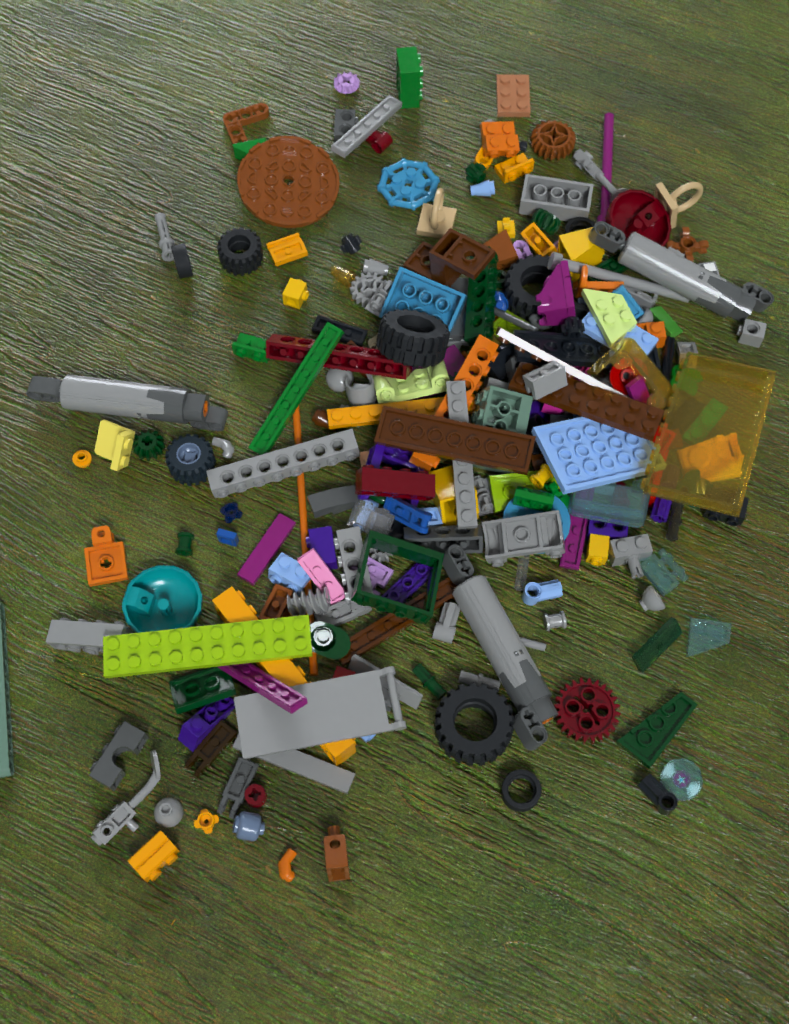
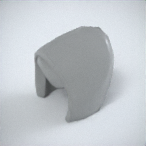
(361, 393)

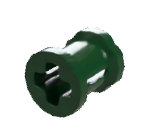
(184, 544)

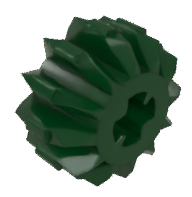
(546, 221)
(155, 443)

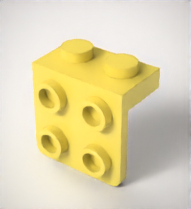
(114, 444)

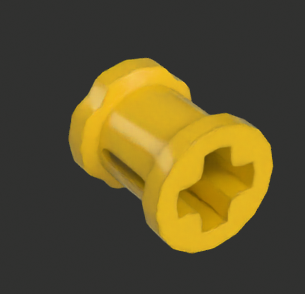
(541, 476)

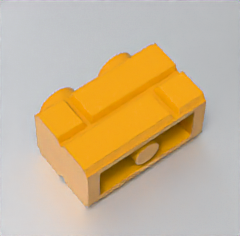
(537, 241)
(154, 856)

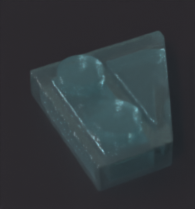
(706, 635)

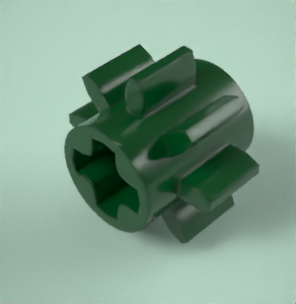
(475, 173)

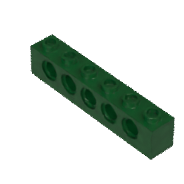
(481, 303)

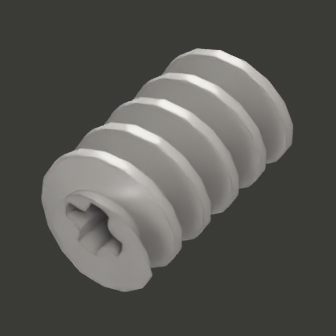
(310, 603)

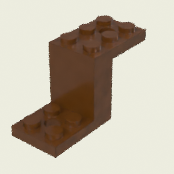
(449, 258)

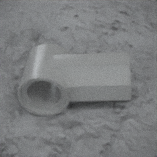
(445, 628)

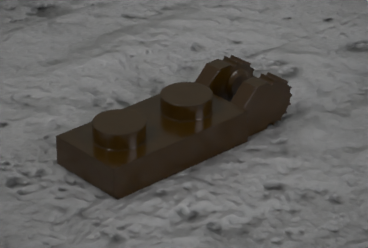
(211, 747)

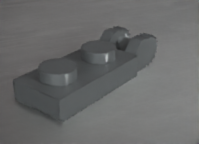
(238, 782)

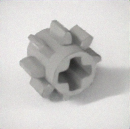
(379, 556)

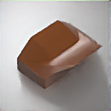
(276, 603)

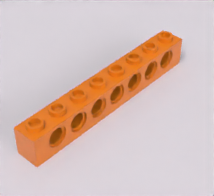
(482, 348)

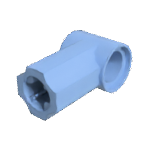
(543, 591)

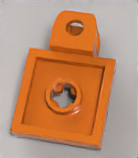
(104, 549)

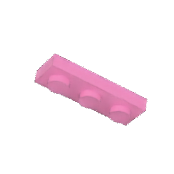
(322, 575)

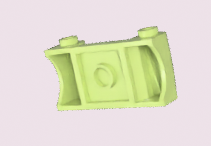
(418, 384)

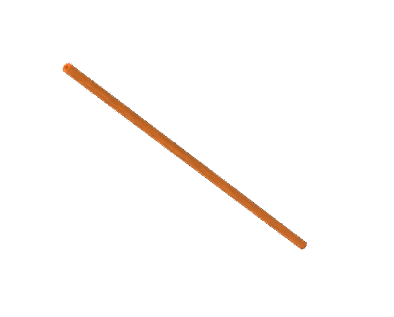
(303, 525)

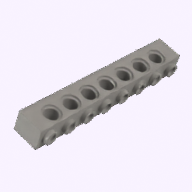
(273, 461)

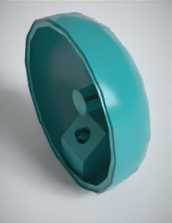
(162, 600)

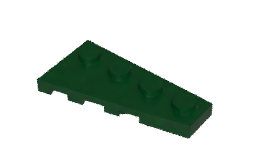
(654, 733)

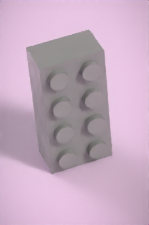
(558, 196)

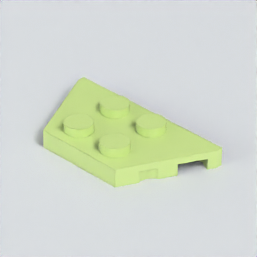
(610, 314)

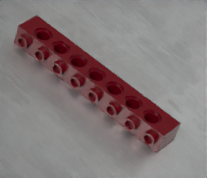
(342, 357)

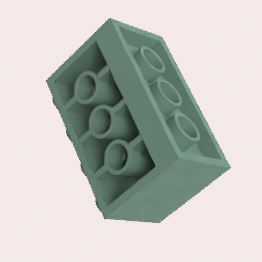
(503, 411)

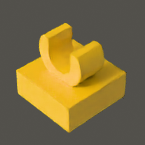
(506, 224)

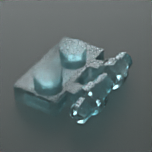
(659, 575)

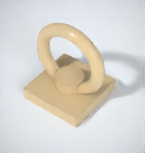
(669, 200)
(436, 218)

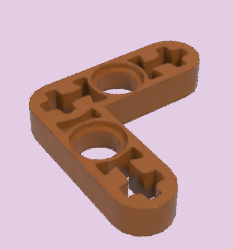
(236, 125)

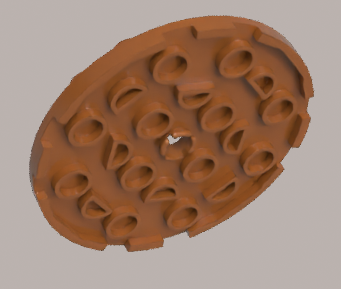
(284, 205)

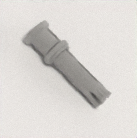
(165, 241)

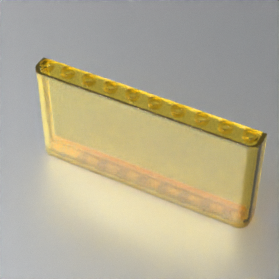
(709, 434)

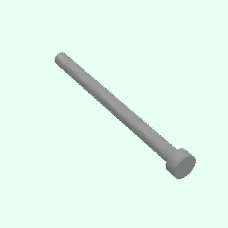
(607, 275)

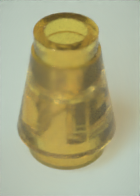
(343, 275)

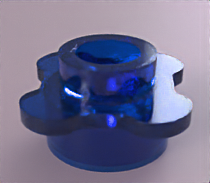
(227, 509)

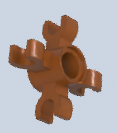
(688, 244)

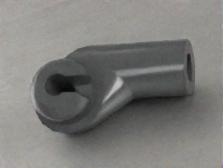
(534, 319)

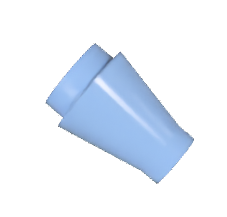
(483, 189)

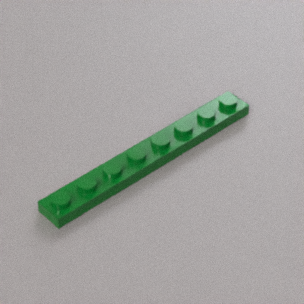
(296, 389)

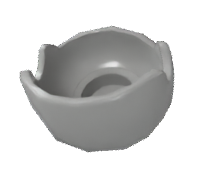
(335, 379)

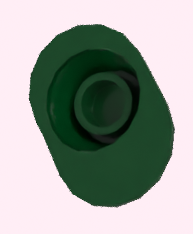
(329, 640)

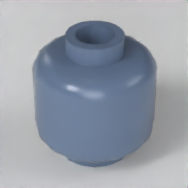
(248, 826)

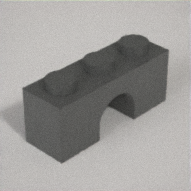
(125, 739)

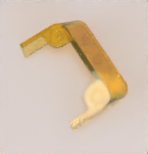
(630, 354)

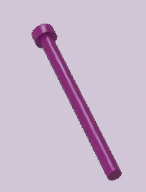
(606, 163)

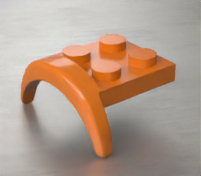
(605, 286)

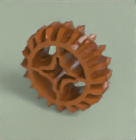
(553, 140)

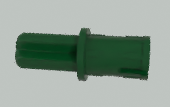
(429, 681)

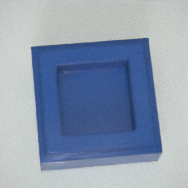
(227, 537)

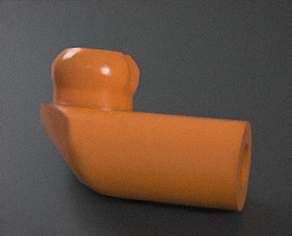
(284, 865)

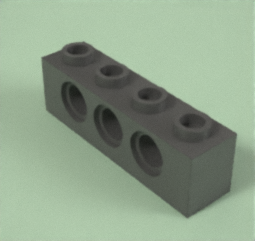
(442, 537)

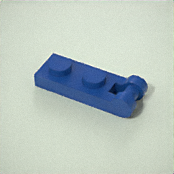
(408, 514)

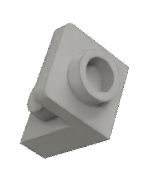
(684, 347)

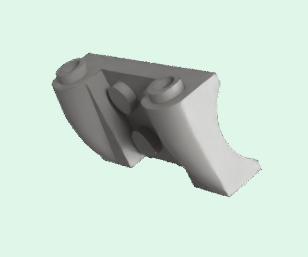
(523, 537)

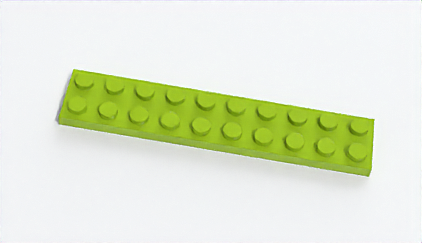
(206, 646)

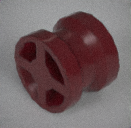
(256, 800)

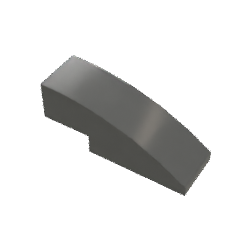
(332, 501)

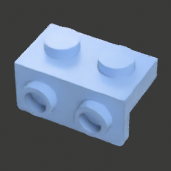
(288, 573)

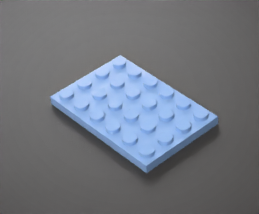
(591, 453)

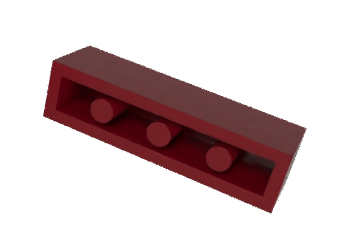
(395, 483)

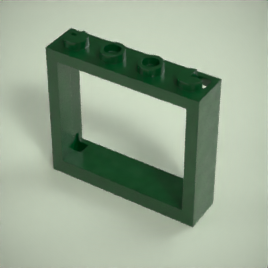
(408, 551)

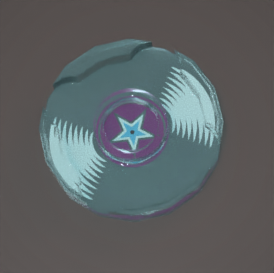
(681, 778)

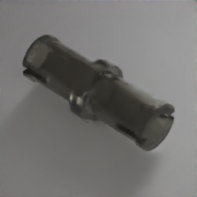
(674, 521)

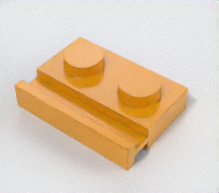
(287, 249)

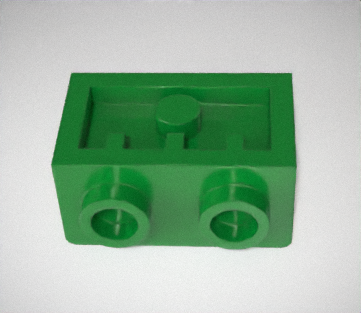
(250, 347)
(533, 499)

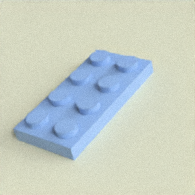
(642, 337)

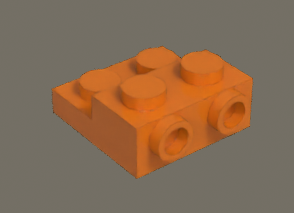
(499, 139)

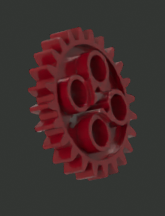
(572, 721)

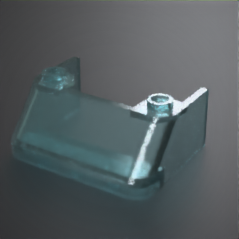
(611, 504)

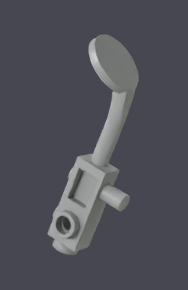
(584, 160)
(123, 813)

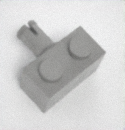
(631, 552)

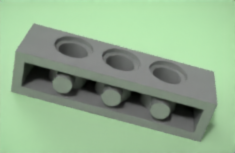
(351, 539)

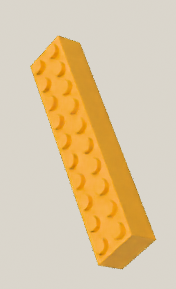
(233, 608)

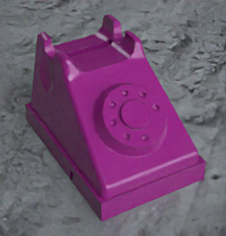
(556, 297)

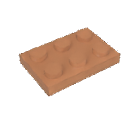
(513, 95)

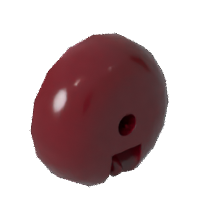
(630, 214)

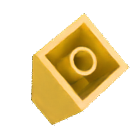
(579, 248)
(445, 496)

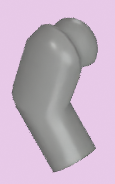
(225, 445)

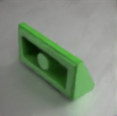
(671, 326)

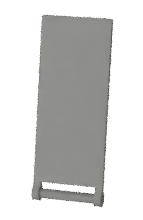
(334, 712)

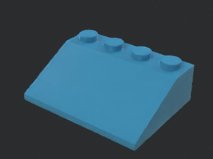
(424, 295)

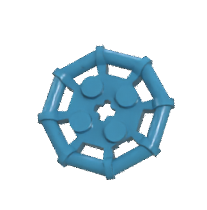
(411, 176)

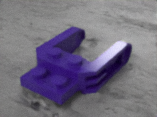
(393, 457)

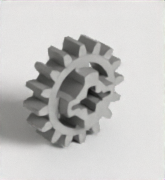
(368, 285)

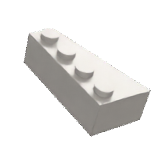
(82, 634)

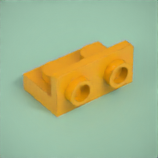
(514, 167)

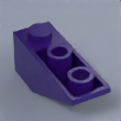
(202, 723)

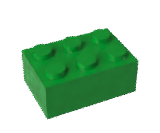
(408, 77)

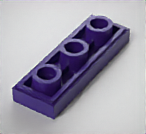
(416, 576)

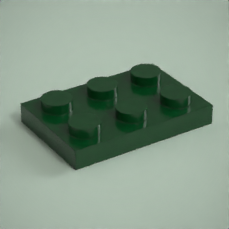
(201, 689)

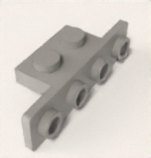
(405, 693)

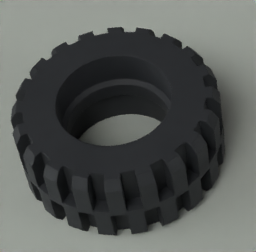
(520, 274)
(413, 338)
(474, 697)

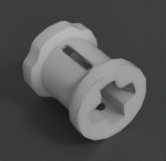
(554, 620)

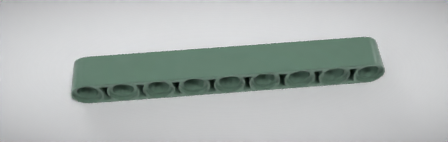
(6, 740)

